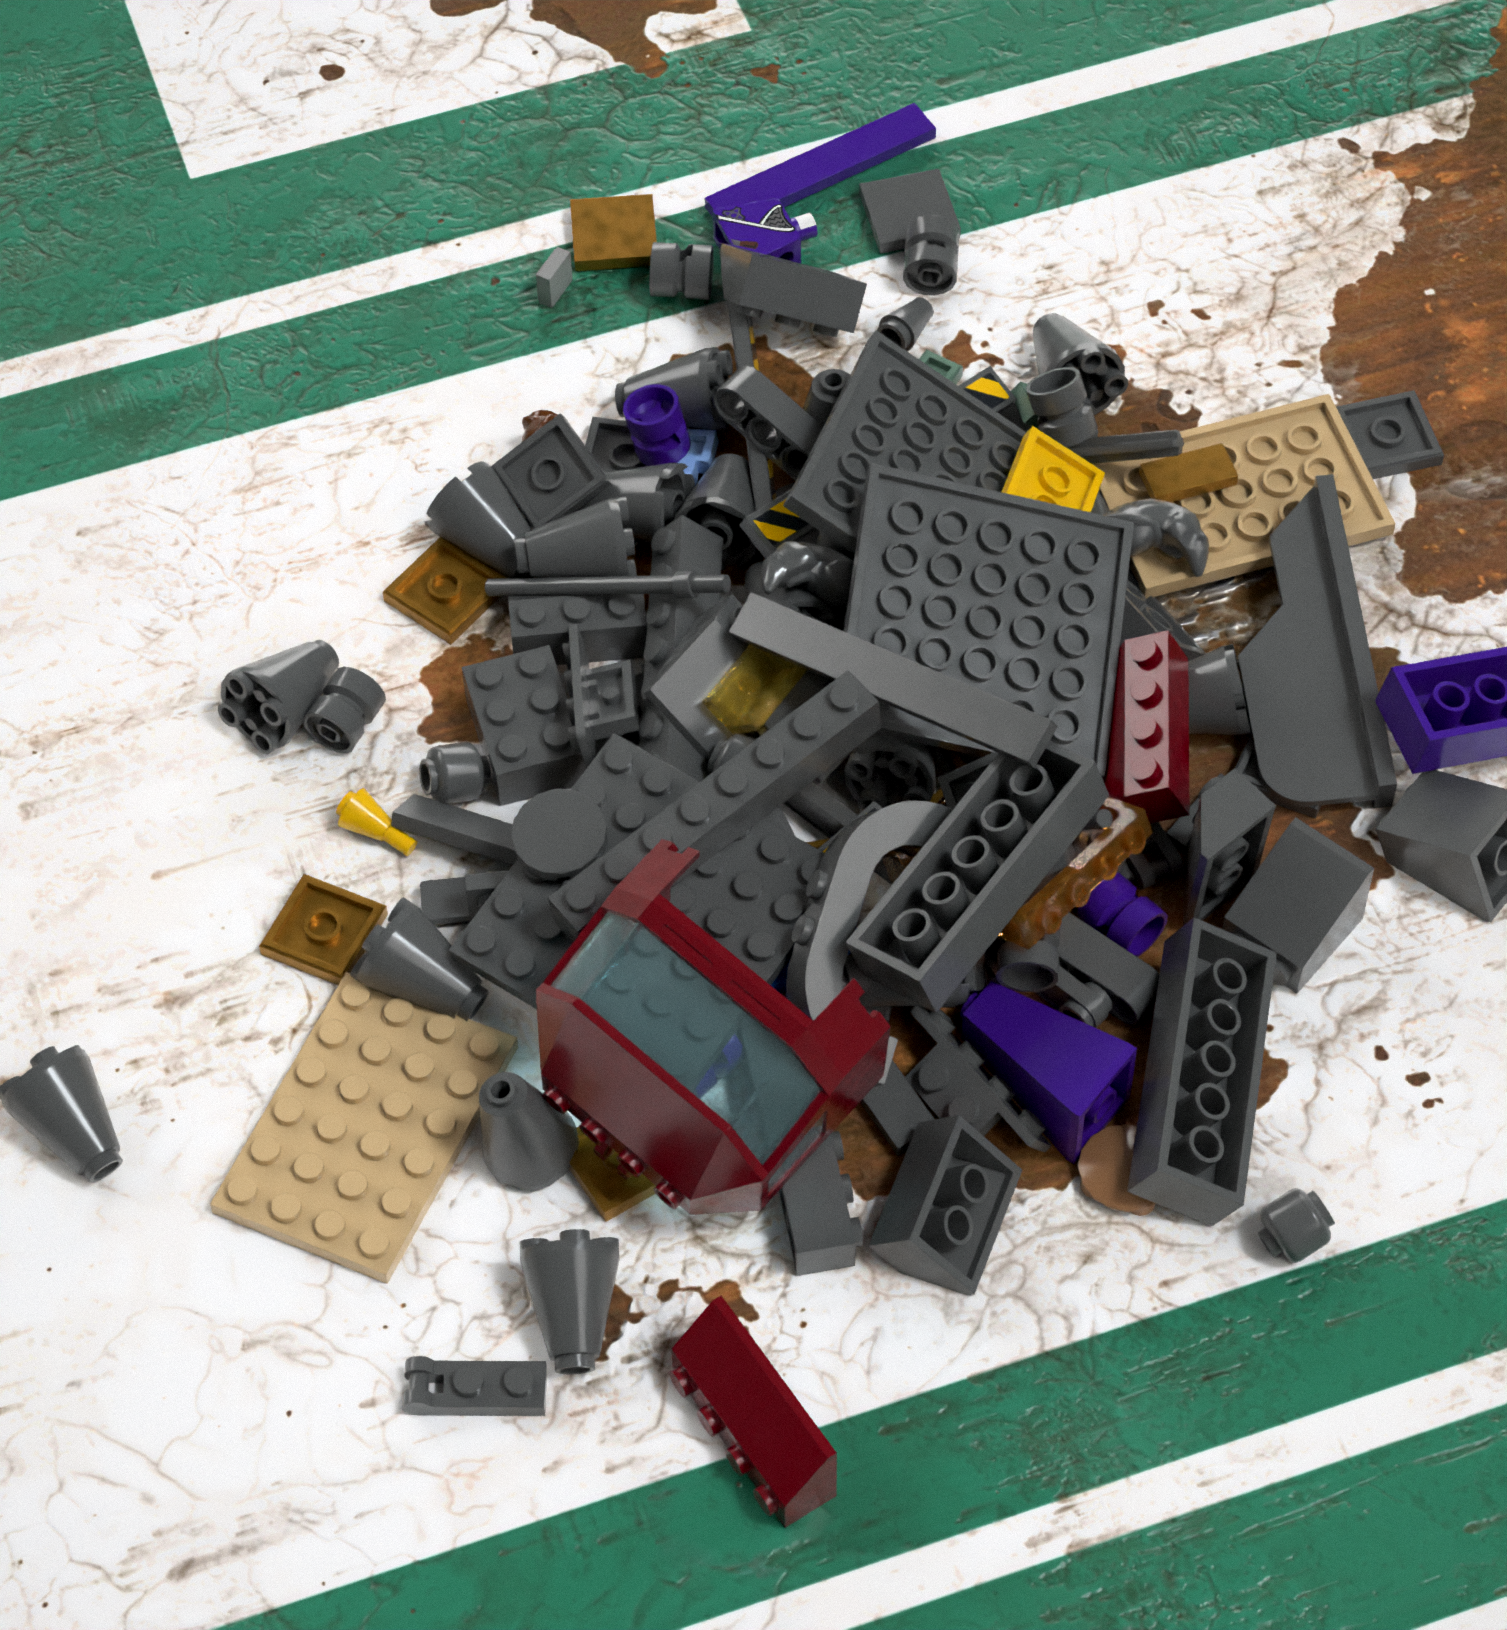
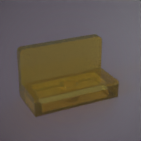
(752, 690)

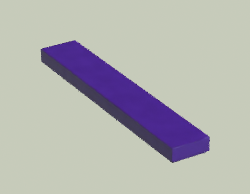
(831, 161)

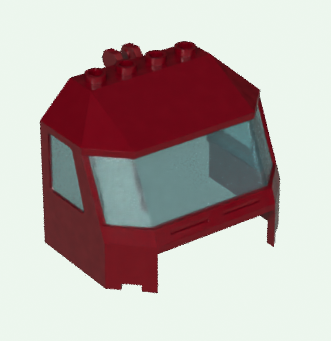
(692, 1054)

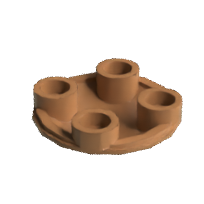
(1106, 1170)

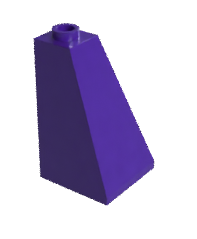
(1054, 1063)

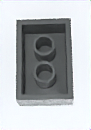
(522, 724)

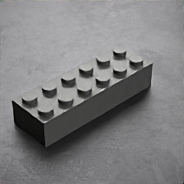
(976, 873)
(1202, 1073)

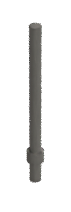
(681, 584)

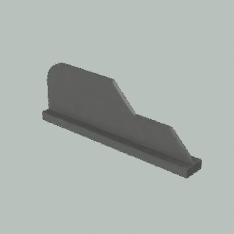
(1313, 672)

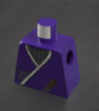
(763, 229)

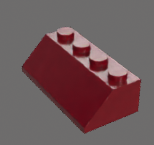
(1150, 728)
(754, 1415)

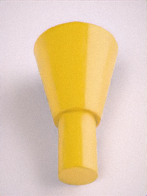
(365, 816)

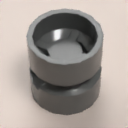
(931, 255)
(681, 270)
(1061, 408)
(343, 709)
(1029, 969)

